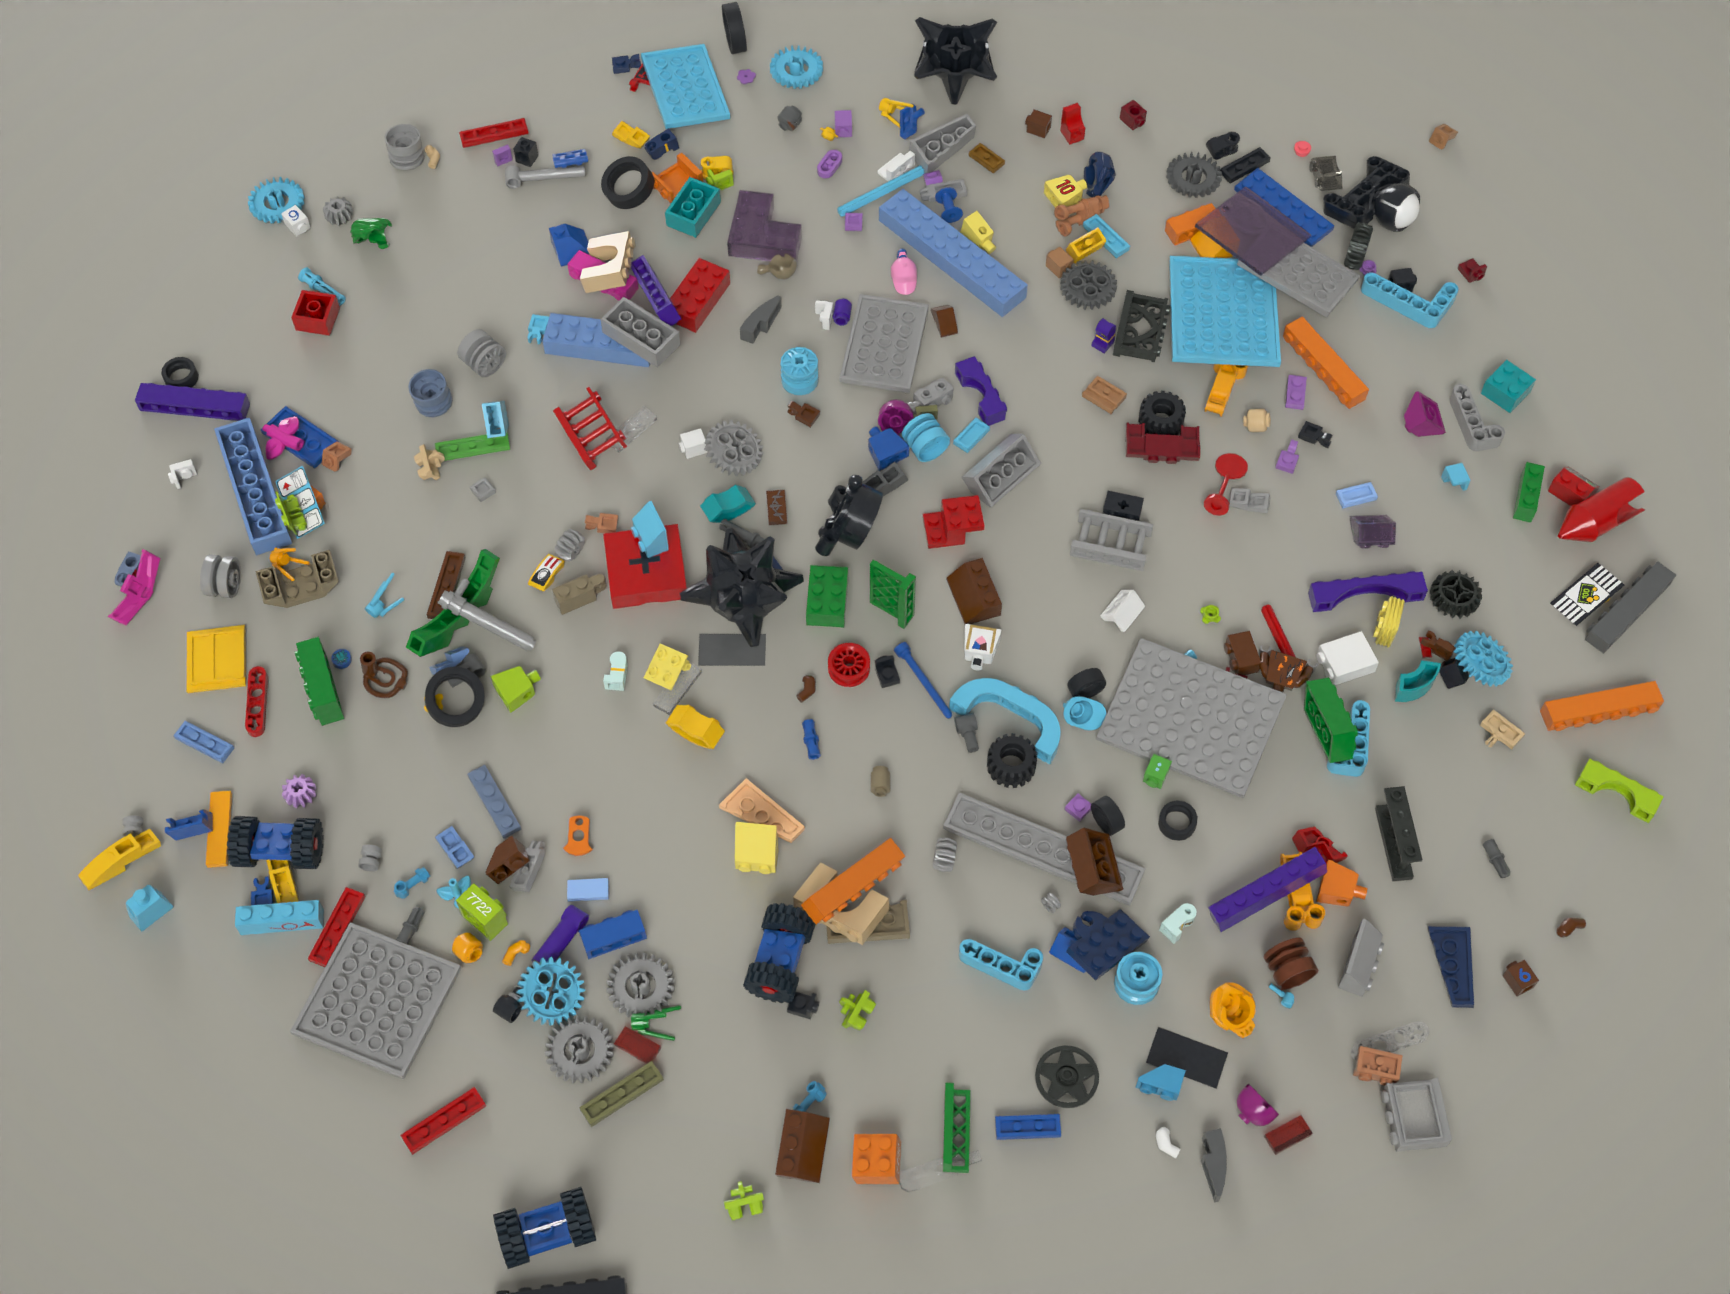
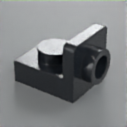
(886, 671)
(803, 1005)

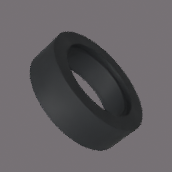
(734, 28)
(620, 167)
(460, 674)

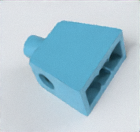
(495, 417)
(147, 906)

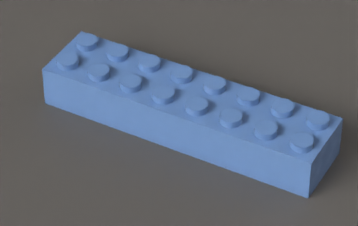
(252, 486)

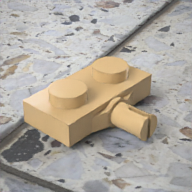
(1501, 730)

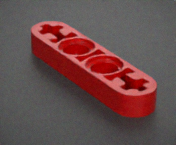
(260, 701)

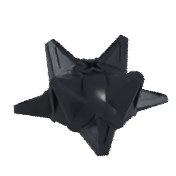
(955, 54)
(742, 584)

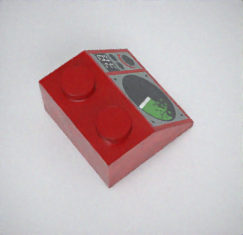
(1572, 486)

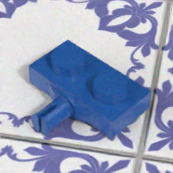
(908, 121)

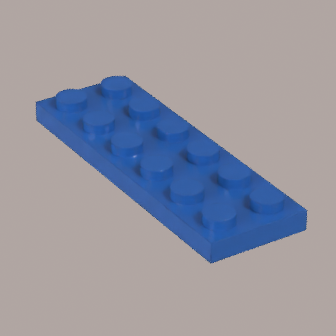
(1287, 204)

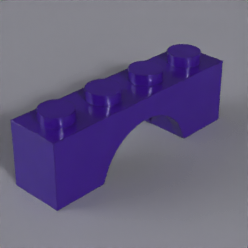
(971, 374)

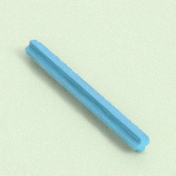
(880, 191)

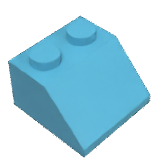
(650, 531)

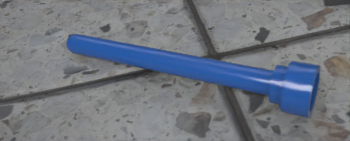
(904, 651)

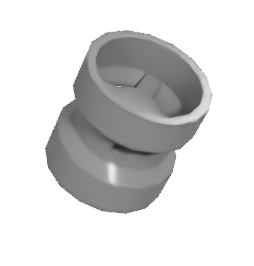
(370, 857)

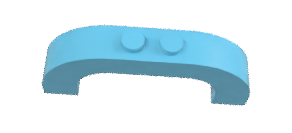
(1016, 701)

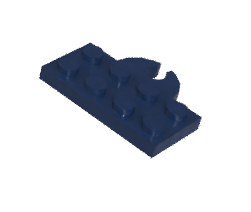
(1104, 941)

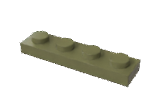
(621, 1093)

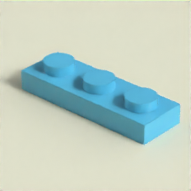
(1114, 243)

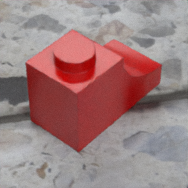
(1072, 124)

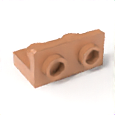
(1378, 1066)

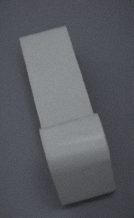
(1475, 433)

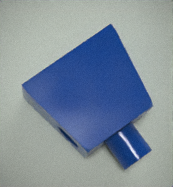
(886, 447)

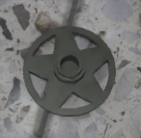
(1067, 1076)

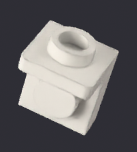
(825, 310)
(181, 471)

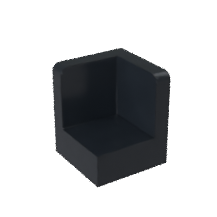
(1453, 673)

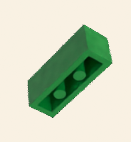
(1528, 492)

